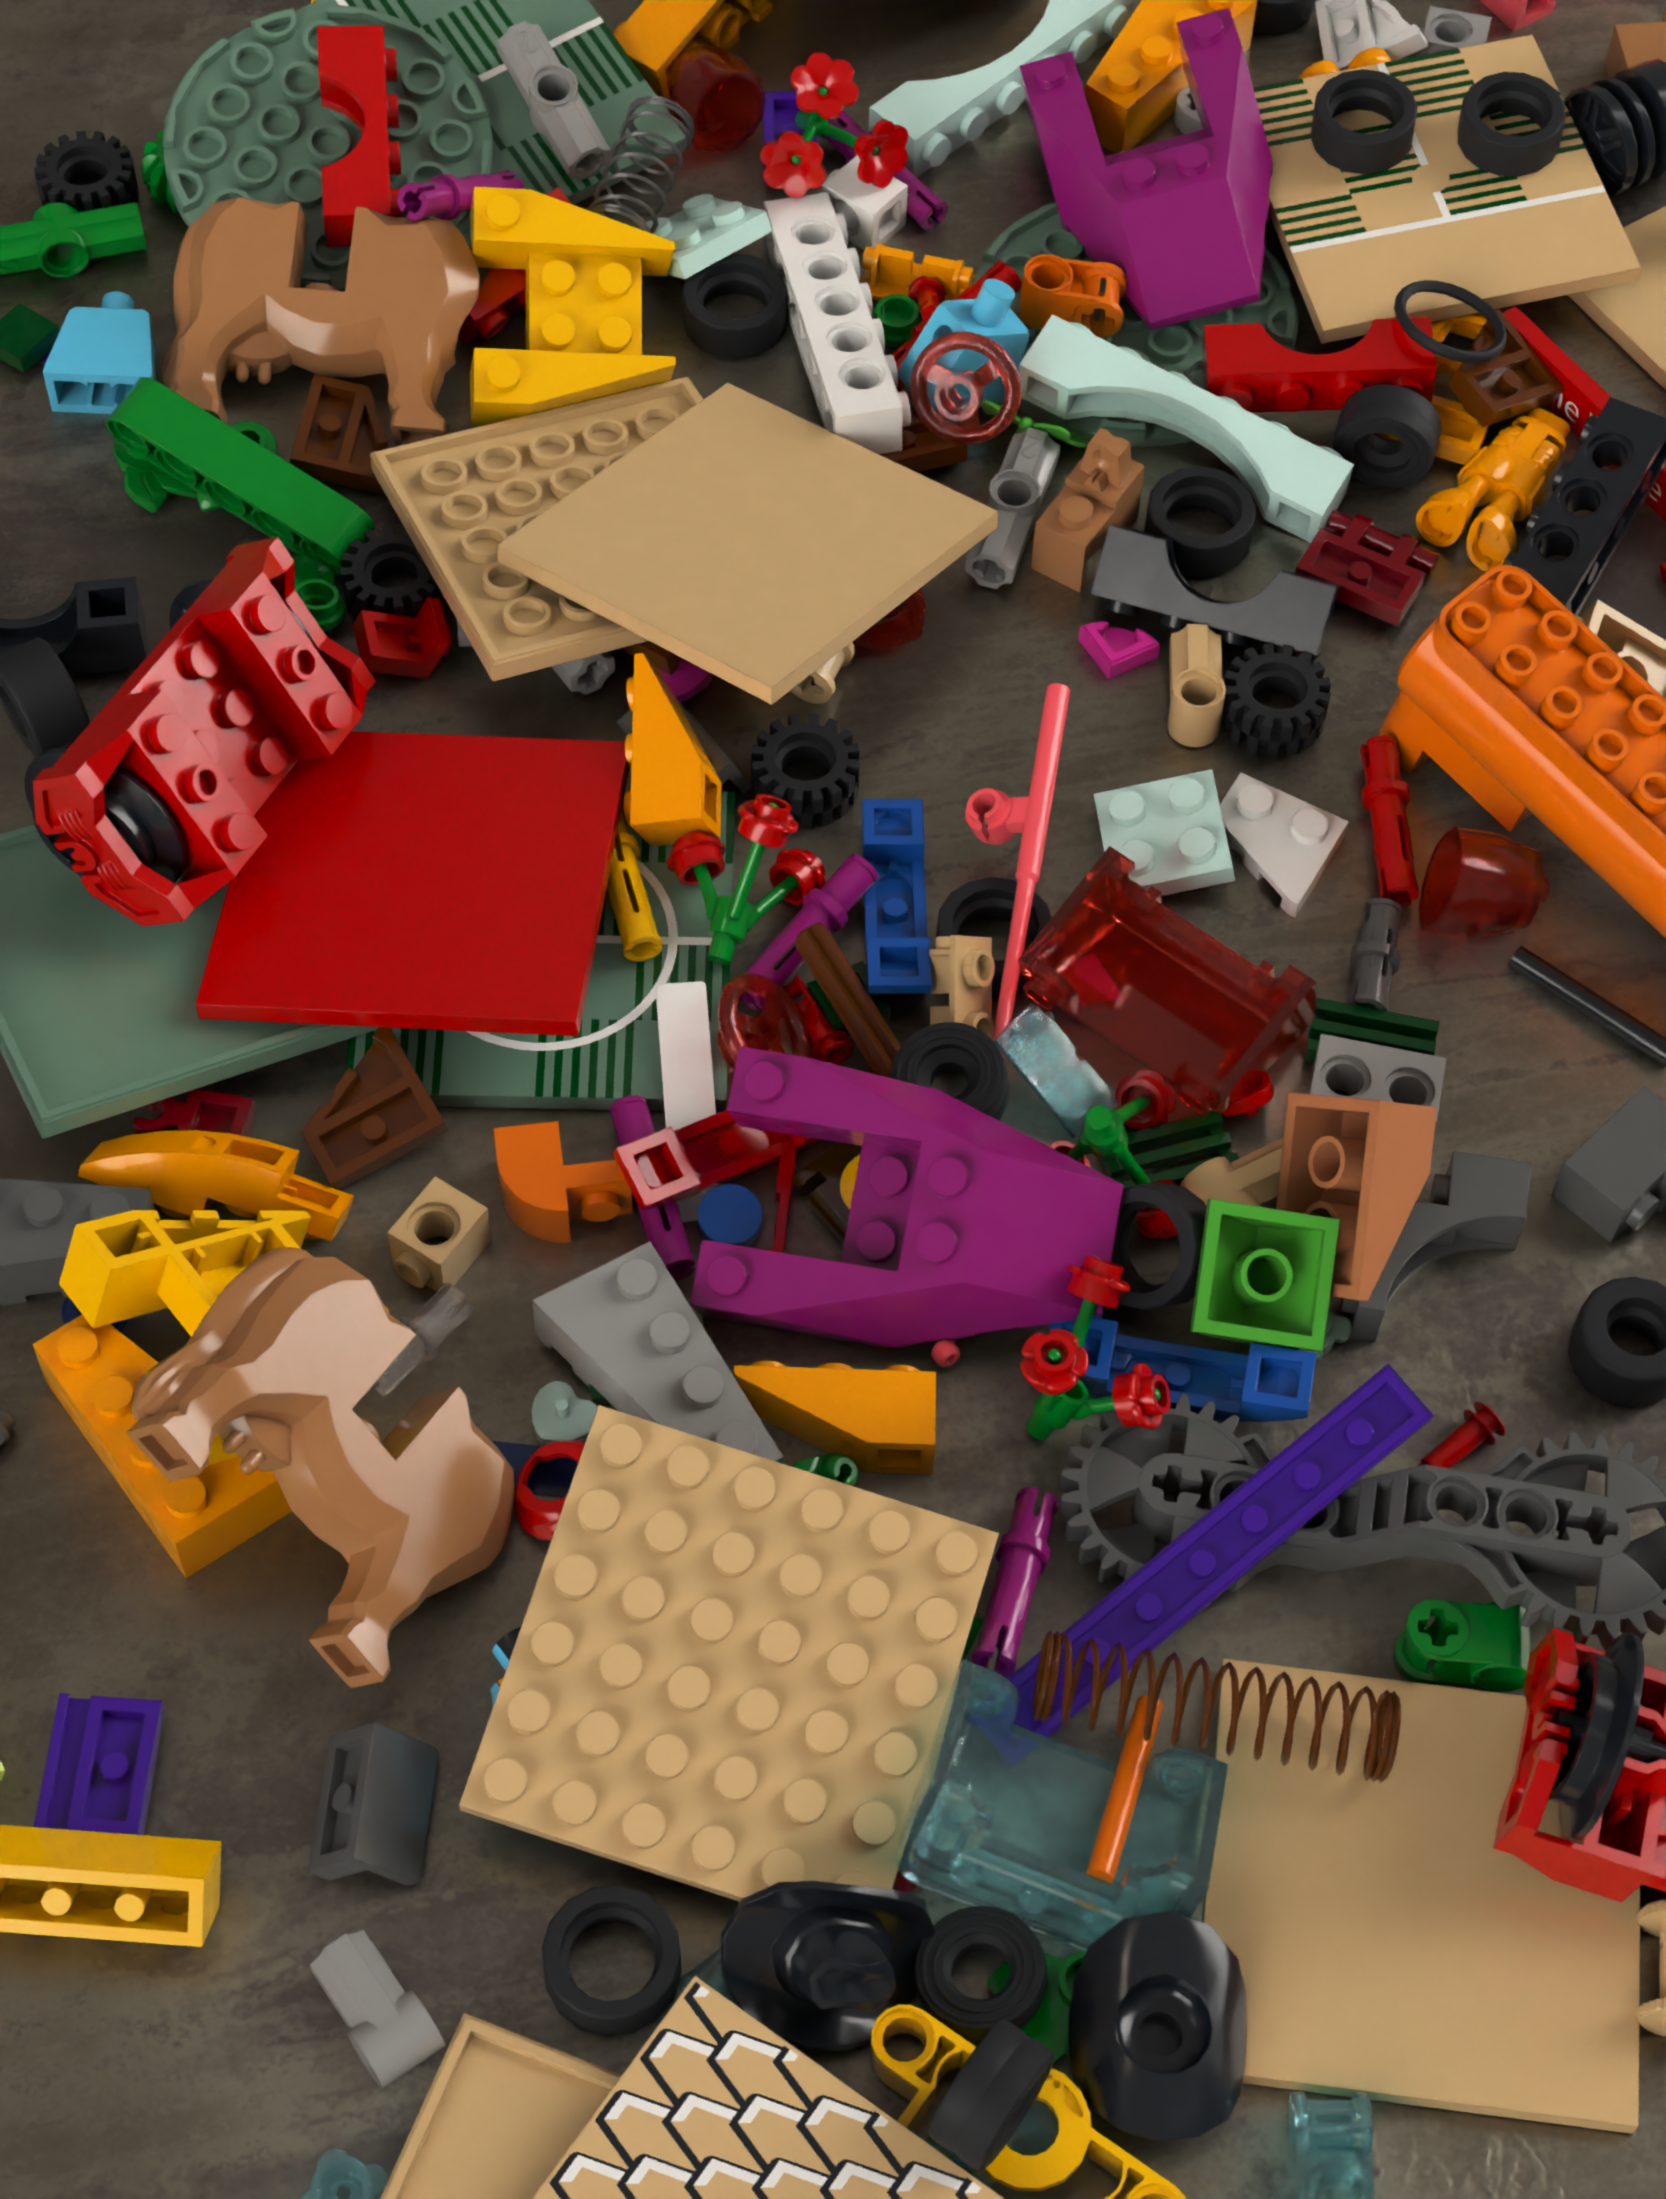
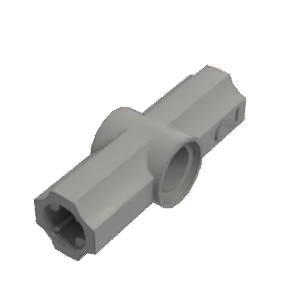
(564, 121)
(1017, 497)

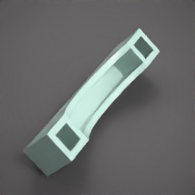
(959, 107)
(1088, 377)

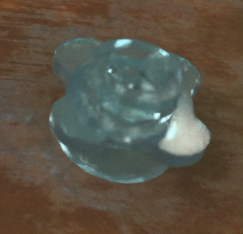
(339, 2171)

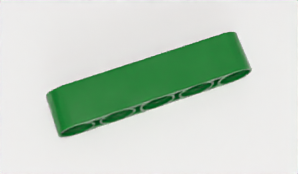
(237, 473)

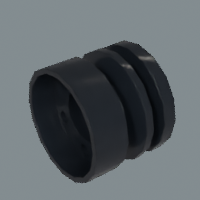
(1624, 125)

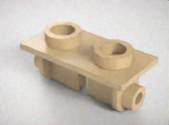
(965, 971)

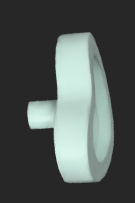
(560, 1414)

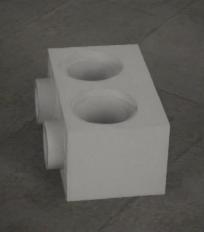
(1376, 1072)

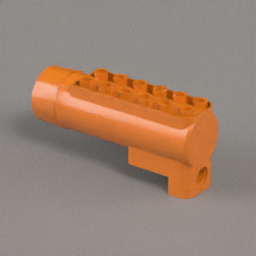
(1542, 724)

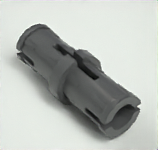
(1376, 954)

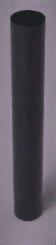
(1589, 1004)

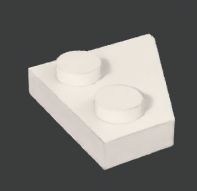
(1357, 25)
(1280, 838)

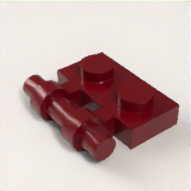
(1372, 566)

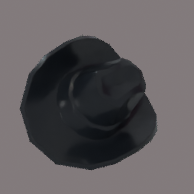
(823, 1959)
(1159, 2027)

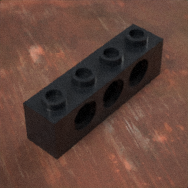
(1620, 438)

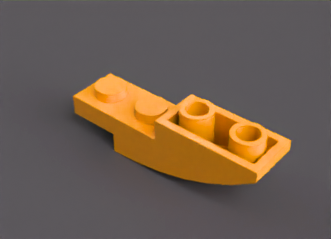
(201, 1167)

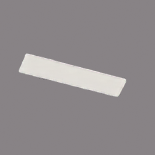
(685, 1063)

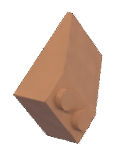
(1358, 1166)

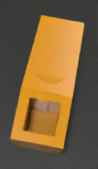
(670, 773)
(871, 1415)

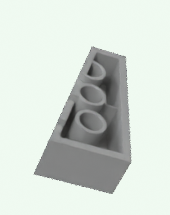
(648, 1352)

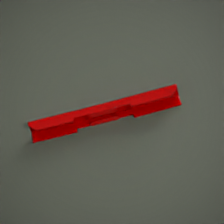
(783, 1196)

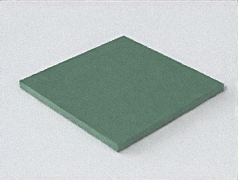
(106, 1008)

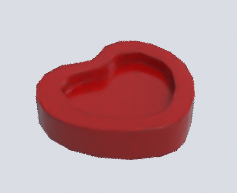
(1256, 1096)

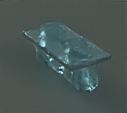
(1052, 1070)

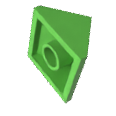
(1264, 1276)

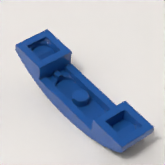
(896, 902)
(1256, 1387)

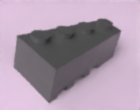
(39, 1226)

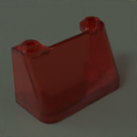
(1165, 988)

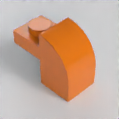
(546, 1194)

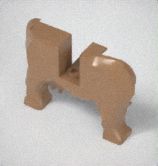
(249, 317)
(278, 1382)

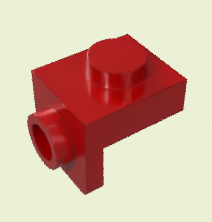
(403, 643)

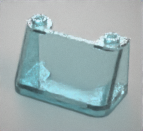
(1017, 1815)

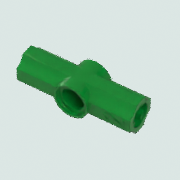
(66, 239)

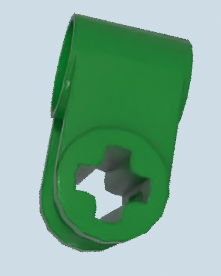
(1469, 1643)

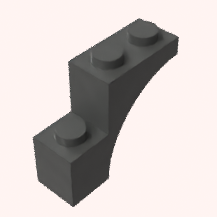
(1470, 1208)

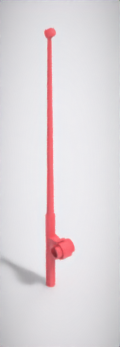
(995, 821)

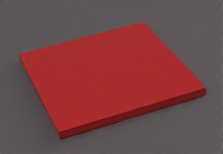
(424, 887)

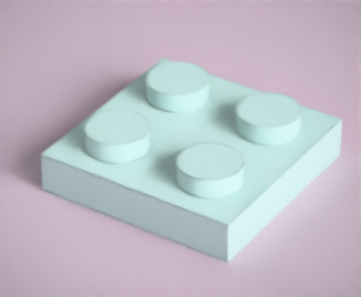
(709, 232)
(1169, 831)

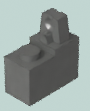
(1619, 1170)

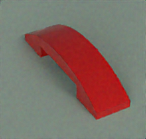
(698, 1158)

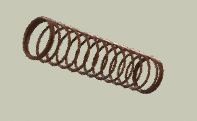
(1386, 1711)

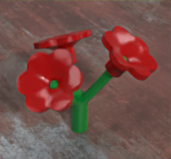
(822, 92)

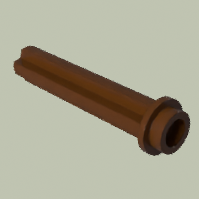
(848, 997)

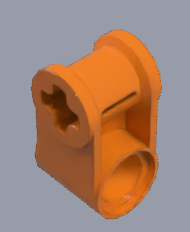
(1072, 293)

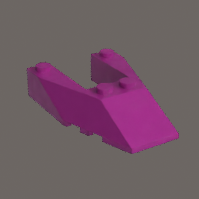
(1172, 213)
(947, 1222)

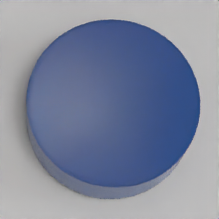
(730, 1215)

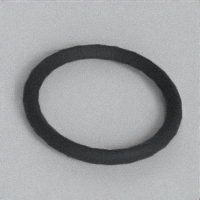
(1437, 347)

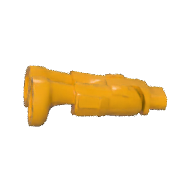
(1509, 476)

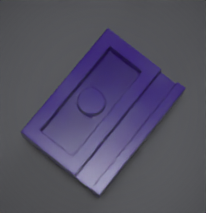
(100, 1764)

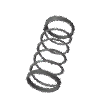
(673, 149)

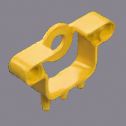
(948, 2050)

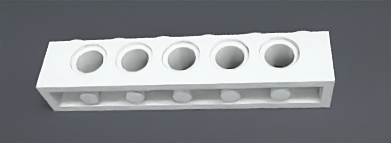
(834, 323)

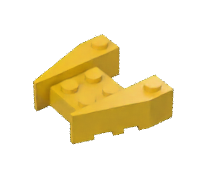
(578, 304)
(148, 1264)

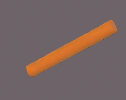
(1123, 1794)

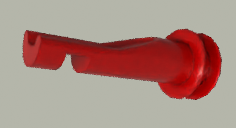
(927, 294)
(828, 1044)
(1476, 1430)

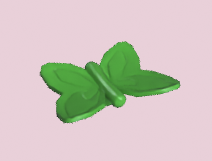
(1053, 430)

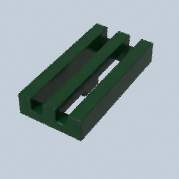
(1370, 1026)
(1171, 1143)

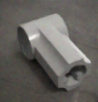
(385, 2023)

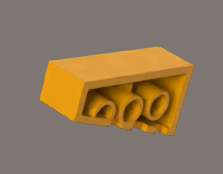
(669, 27)
(1144, 70)
(192, 1517)

